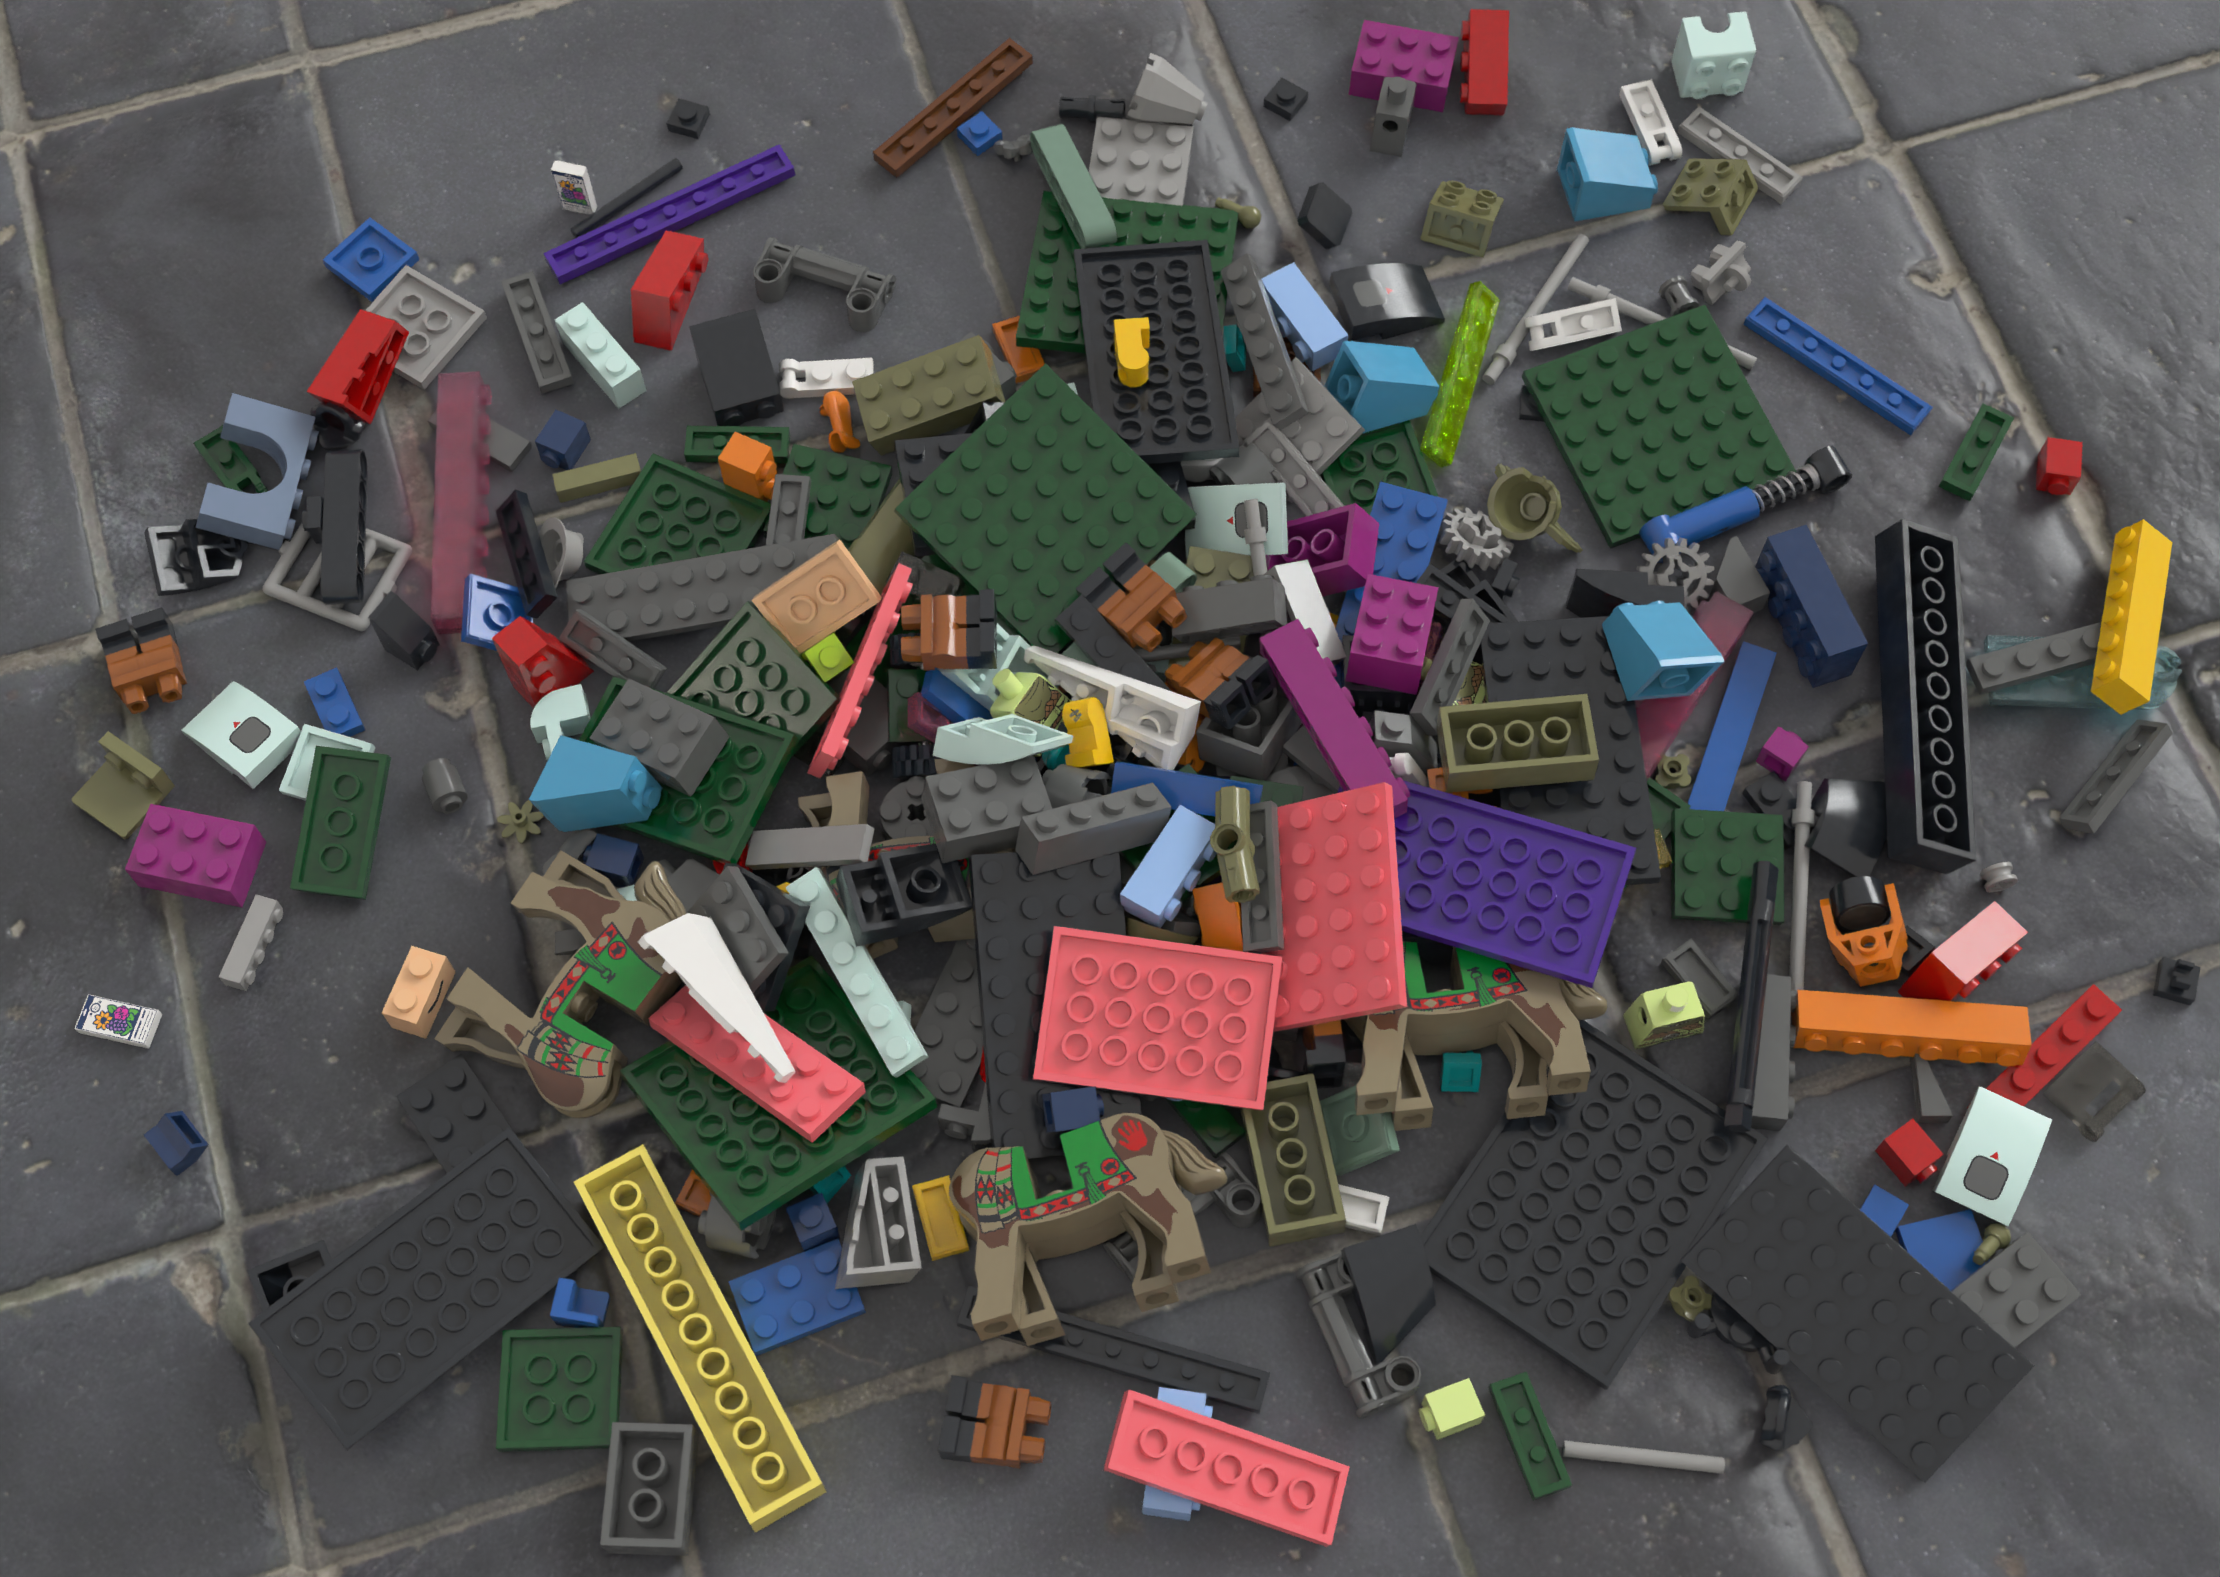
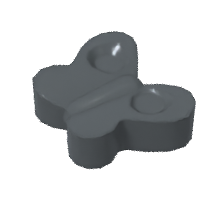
(1014, 149)

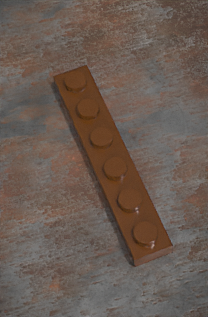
(952, 107)

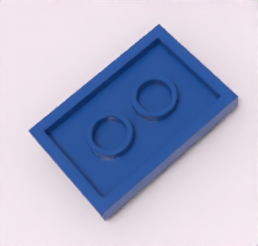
(794, 1298)

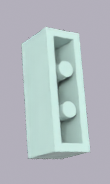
(600, 355)

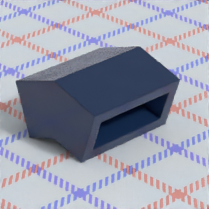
(176, 1141)

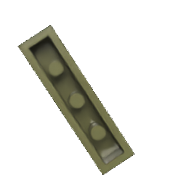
(596, 478)

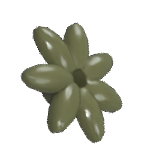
(520, 821)

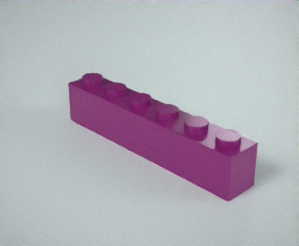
(1328, 712)

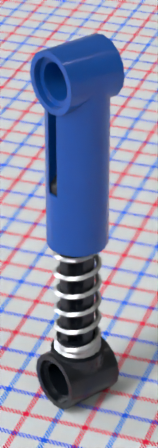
(1822, 471)

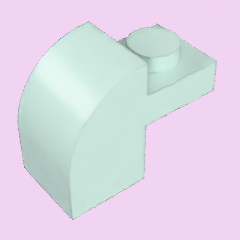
(559, 713)

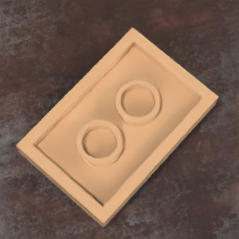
(817, 597)

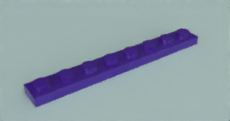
(669, 214)

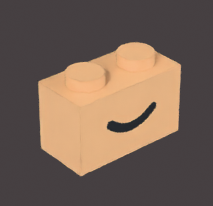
(418, 992)

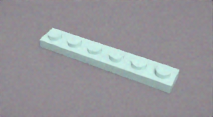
(858, 974)

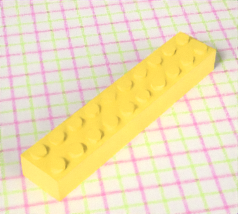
(700, 1339)

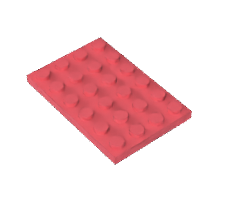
(1339, 909)
(1158, 1018)

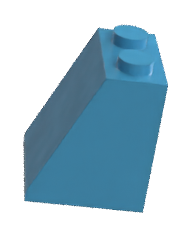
(1604, 173)
(1381, 383)
(1659, 650)
(593, 787)

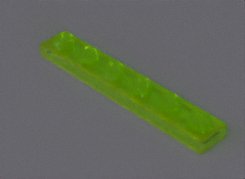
(1460, 374)

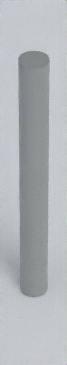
(1643, 1457)

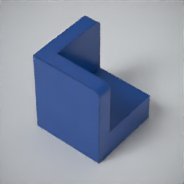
(578, 1306)

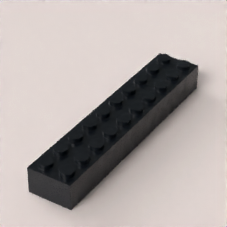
(1924, 698)

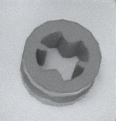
(1998, 877)

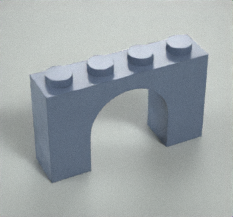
(261, 516)

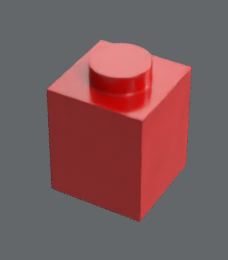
(2059, 466)
(1910, 1153)

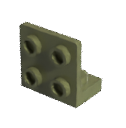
(1715, 187)
(1461, 218)
(122, 788)

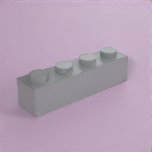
(251, 943)

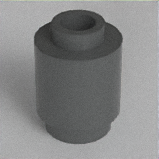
(444, 786)

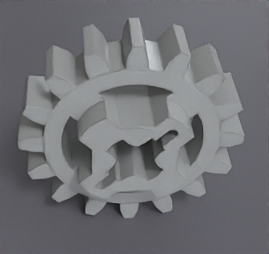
(1474, 539)
(1673, 560)

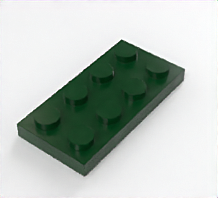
(340, 822)

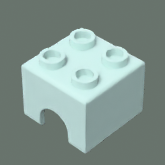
(1711, 61)

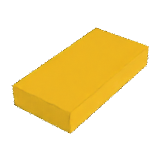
(940, 1218)

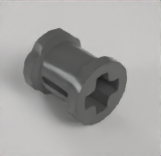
(1677, 295)

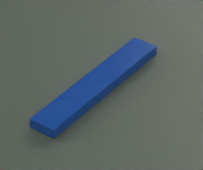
(1838, 366)
(1732, 728)

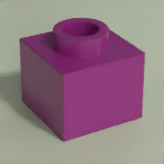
(1782, 753)

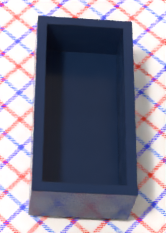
(1810, 607)

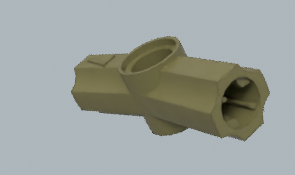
(1233, 824)

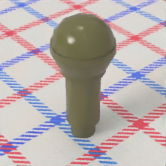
(1247, 215)
(1996, 1237)

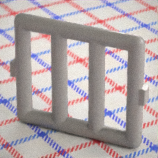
(302, 598)

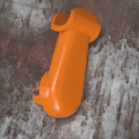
(838, 409)

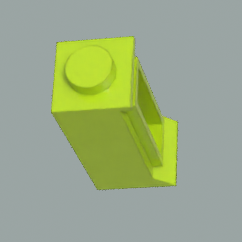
(828, 657)

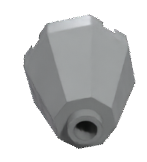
(1165, 96)

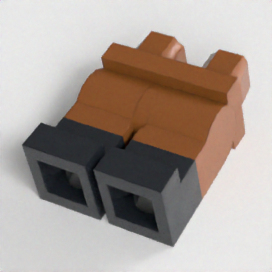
(1132, 598)
(954, 631)
(147, 673)
(1219, 678)
(1324, 1054)
(991, 1424)

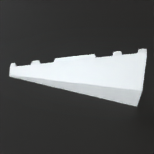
(1145, 716)
(710, 972)

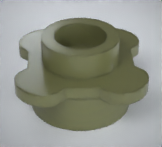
(1677, 779)
(1682, 1303)

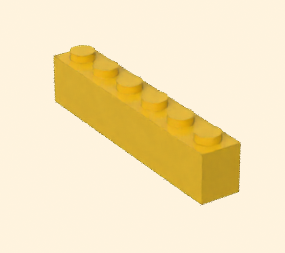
(2131, 617)

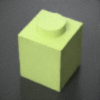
(1451, 1409)

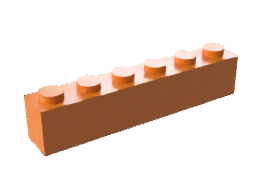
(1911, 1027)

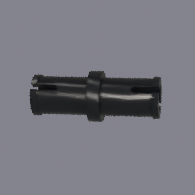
(1091, 108)

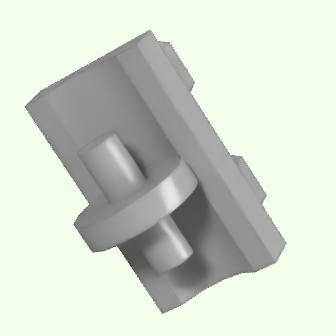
(1727, 272)

